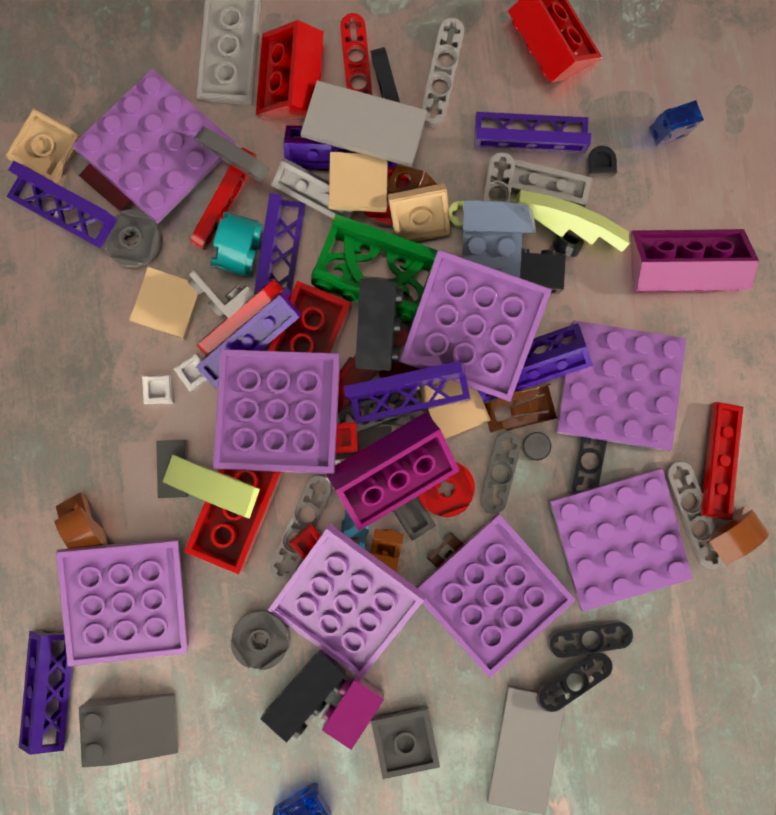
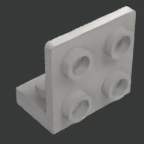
(236, 297)

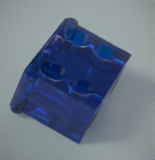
(676, 123)
(303, 803)

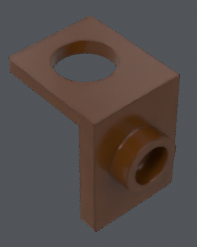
(418, 179)

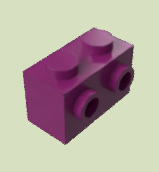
(352, 711)

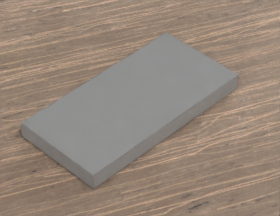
(228, 51)
(364, 123)
(525, 752)

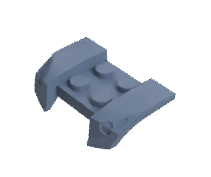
(495, 233)

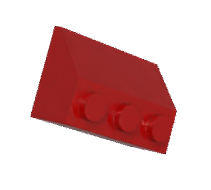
(554, 37)
(288, 70)

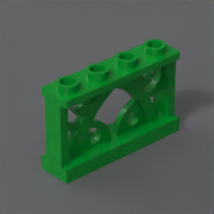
(378, 242)

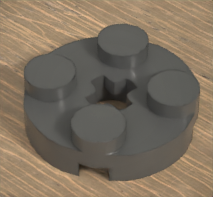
(140, 252)
(258, 656)

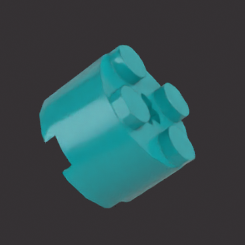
(235, 244)

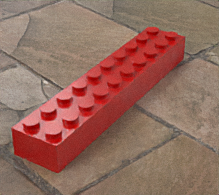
(225, 536)

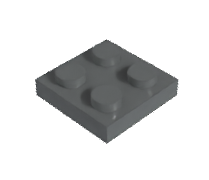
(405, 742)

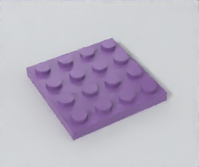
(150, 146)
(476, 319)
(628, 391)
(277, 411)
(621, 539)
(494, 595)
(122, 601)
(346, 601)

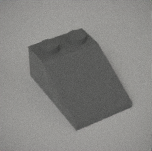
(127, 729)

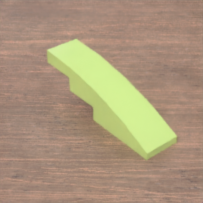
(564, 215)
(211, 486)

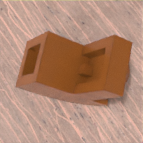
(76, 524)
(739, 536)
(387, 547)

